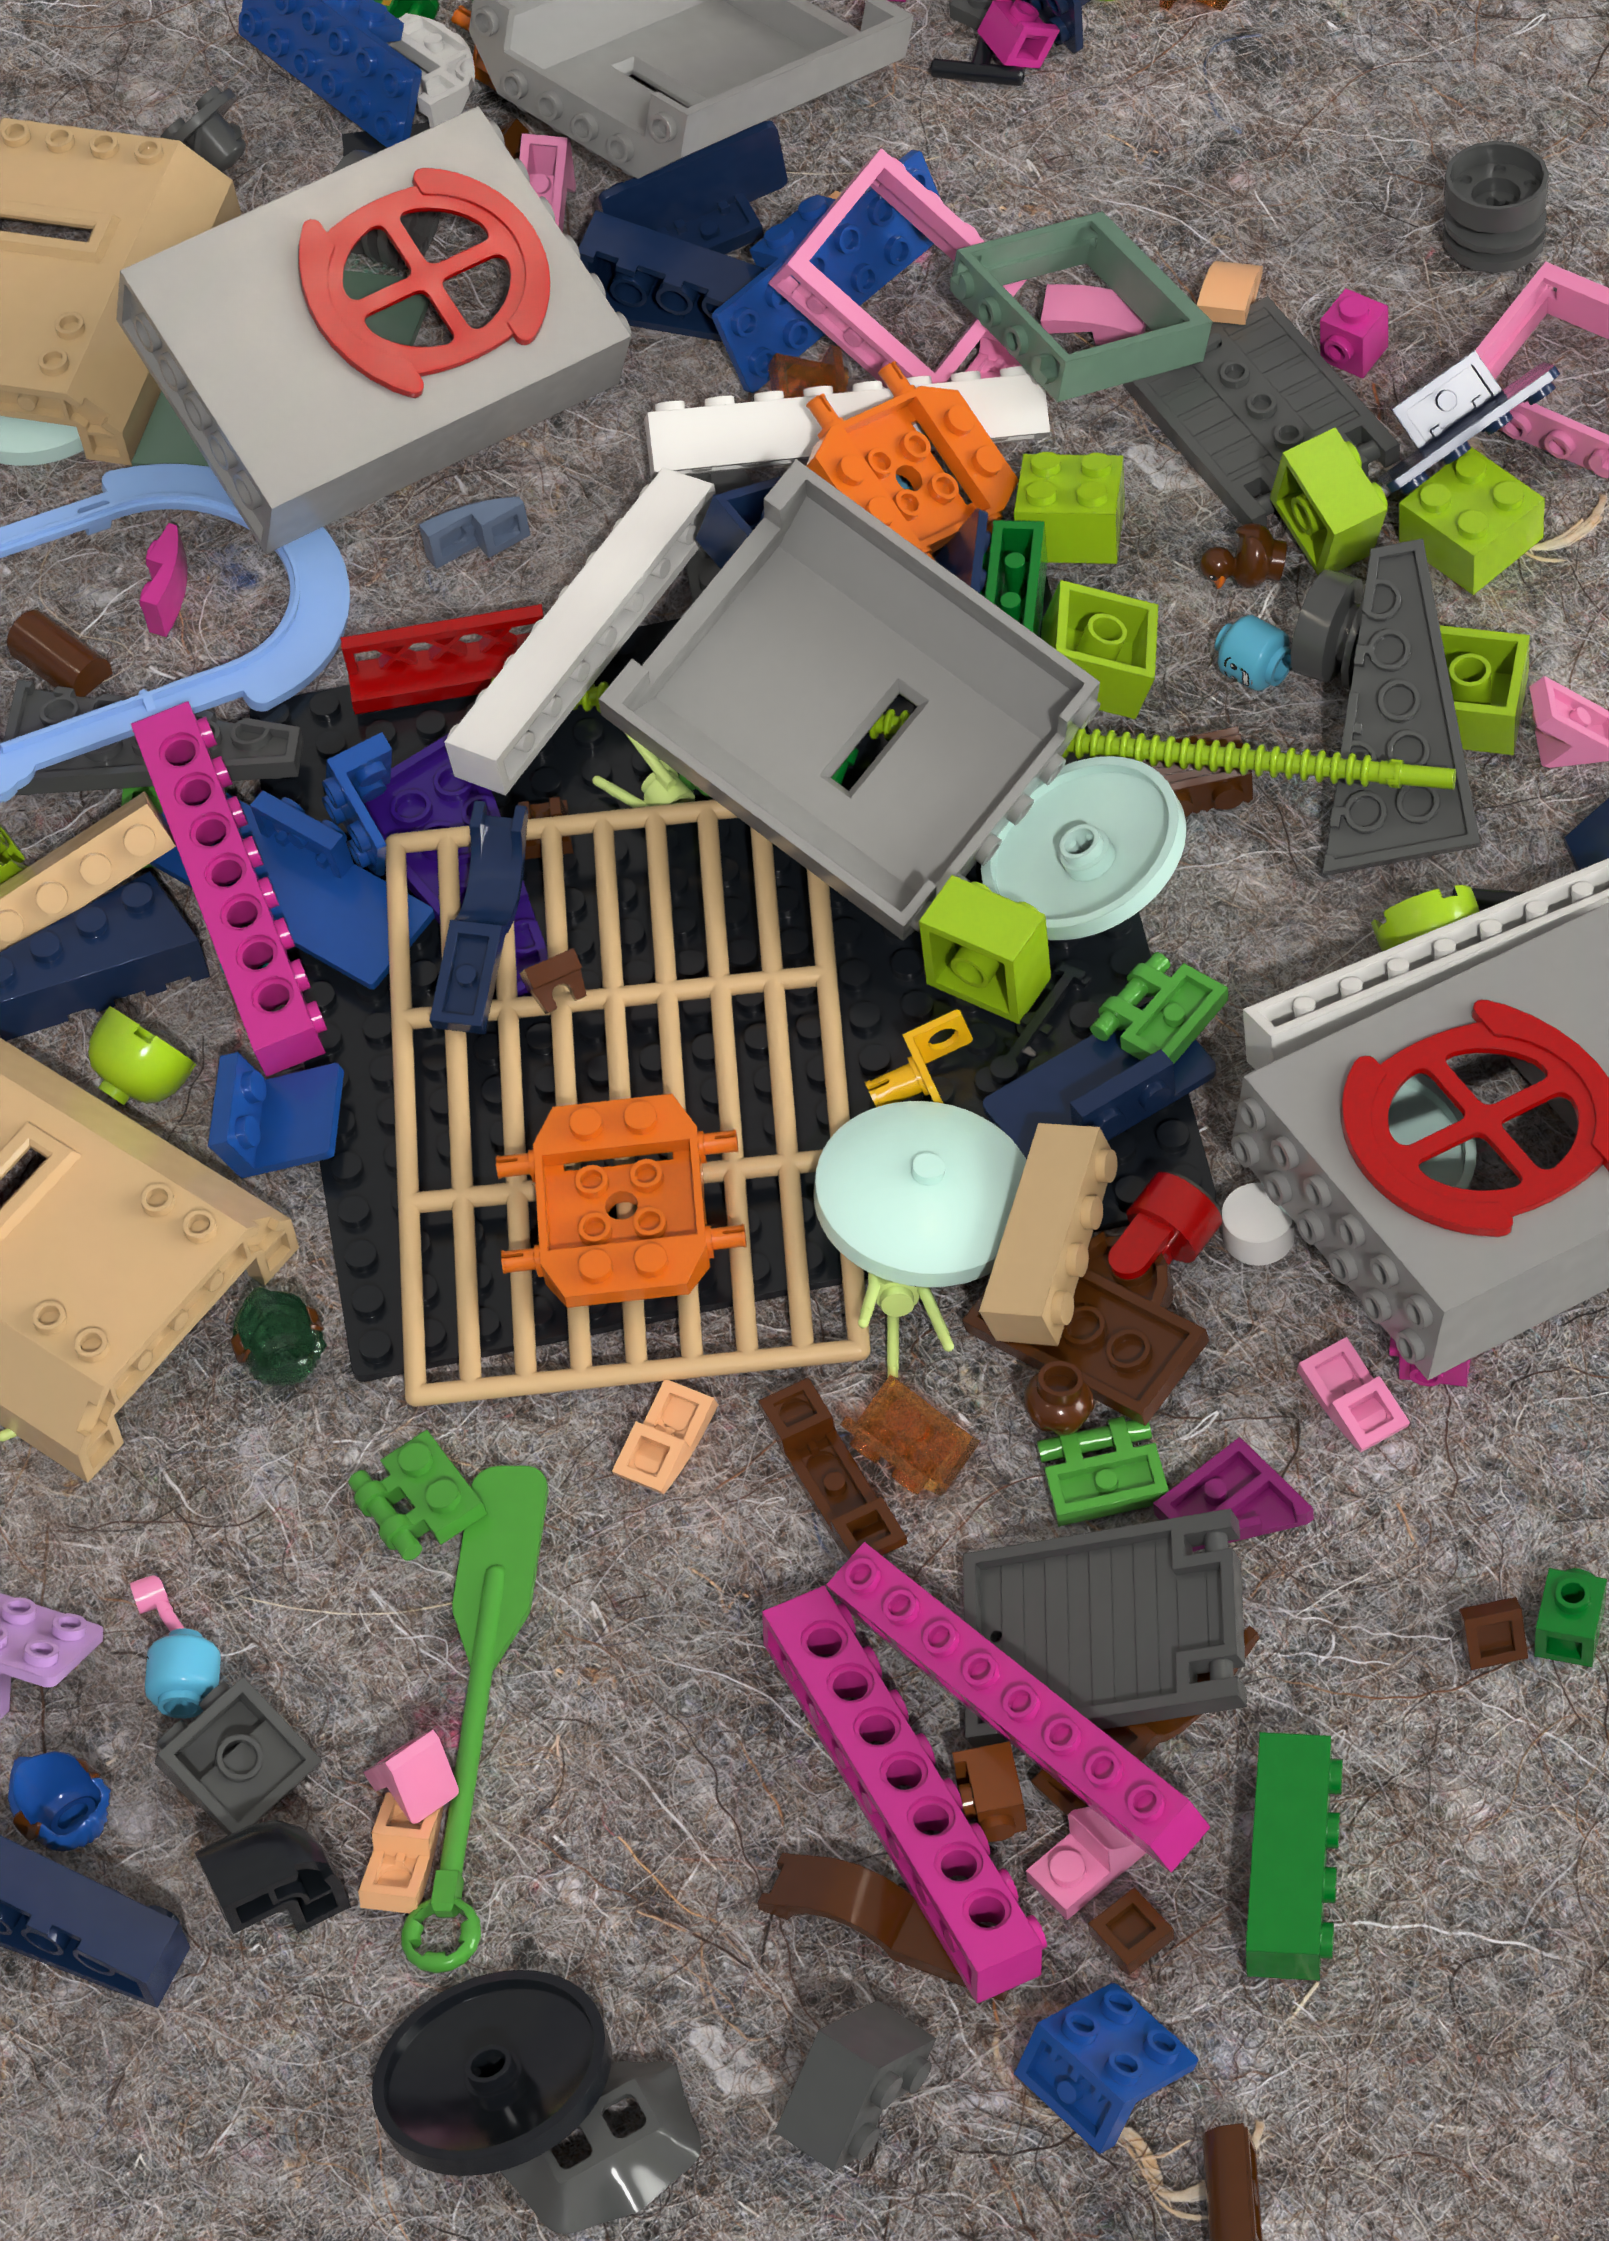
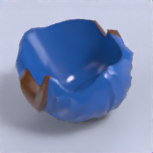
(58, 1800)

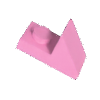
(549, 169)
(1568, 726)
(416, 1776)
(1082, 1862)

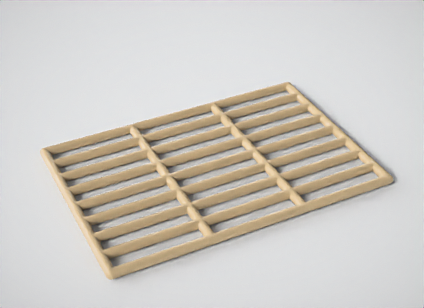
(614, 998)

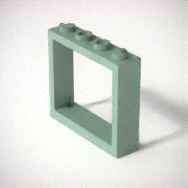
(1176, 322)

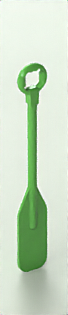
(489, 1608)

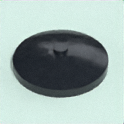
(492, 2072)

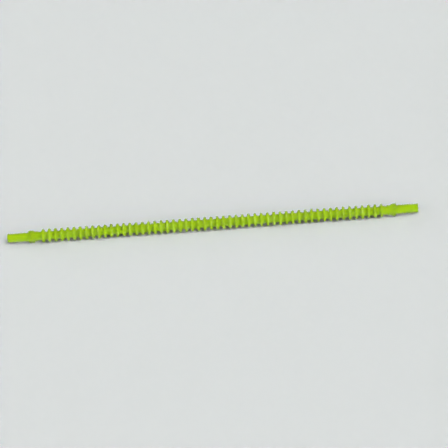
(1390, 773)

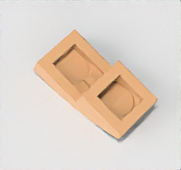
(1229, 291)
(667, 1437)
(399, 1859)

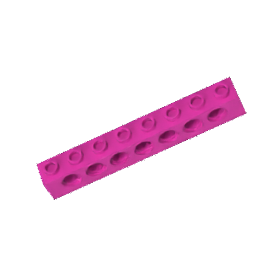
(279, 1036)
(1019, 1707)
(985, 1958)

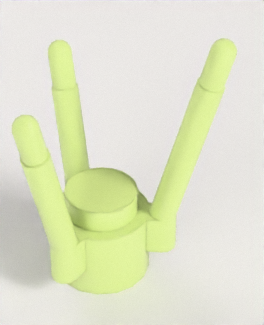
(658, 788)
(898, 1301)

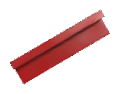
(435, 674)

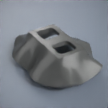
(620, 2172)

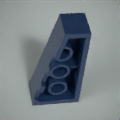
(660, 278)
(86, 1926)

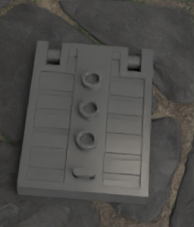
(1252, 402)
(1117, 1618)

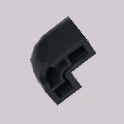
(272, 1870)

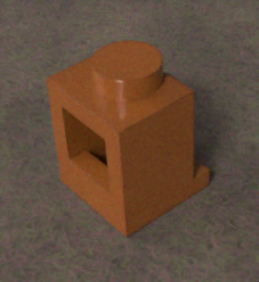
(991, 1789)

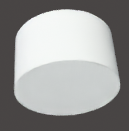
(1255, 1227)

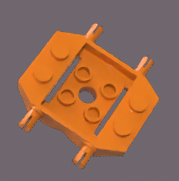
(878, 444)
(611, 1260)

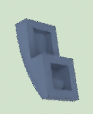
(486, 524)

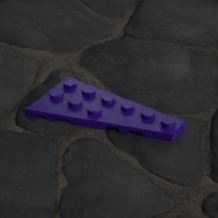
(429, 797)

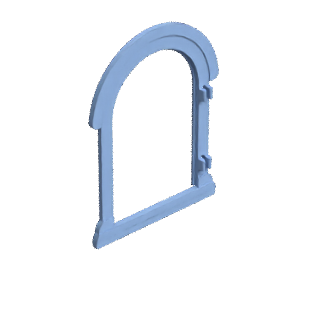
(263, 677)

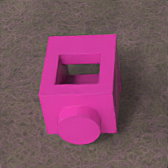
(1017, 33)

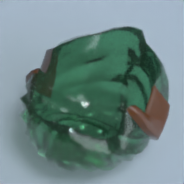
(277, 1337)

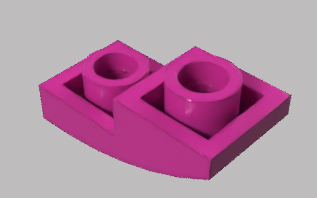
(168, 569)

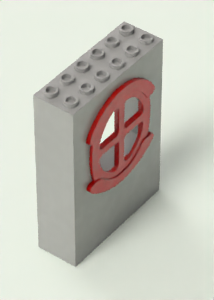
(310, 405)
(1431, 1259)

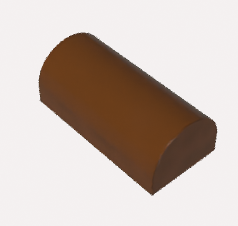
(56, 654)
(1232, 2184)

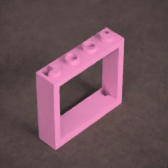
(1578, 303)
(841, 316)

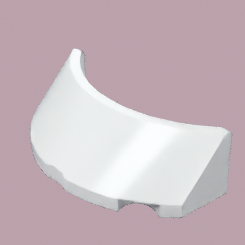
(444, 64)

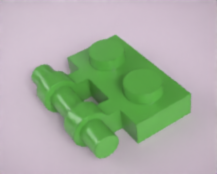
(1171, 1019)
(1106, 1482)
(430, 1484)

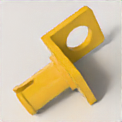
(914, 1076)

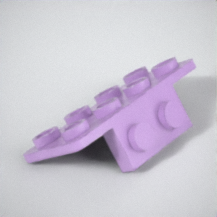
(40, 1644)

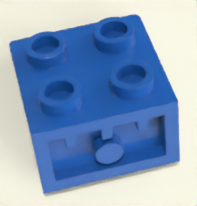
(350, 781)
(275, 1120)
(1100, 2062)

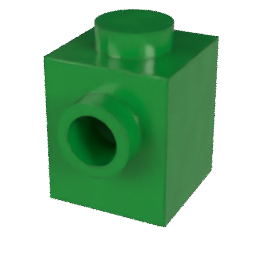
(1570, 1616)

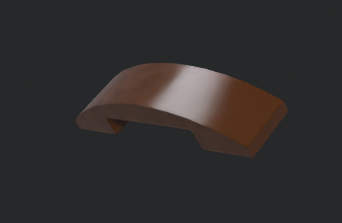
(828, 1471)

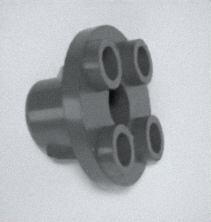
(209, 132)

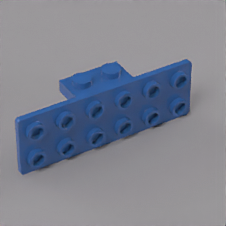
(342, 57)
(858, 257)
(325, 898)

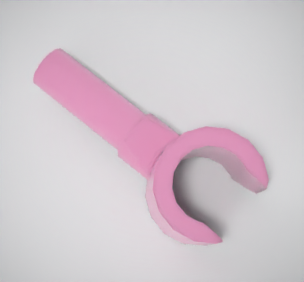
(151, 1595)

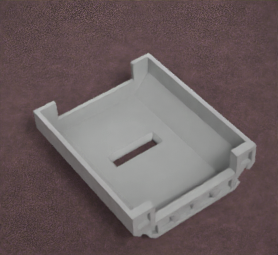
(716, 57)
(803, 656)

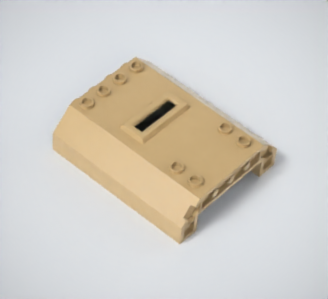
(59, 297)
(106, 1259)

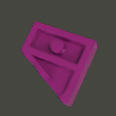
(1244, 1483)

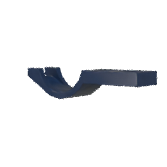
(479, 930)

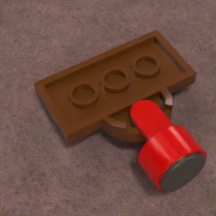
(1121, 1321)

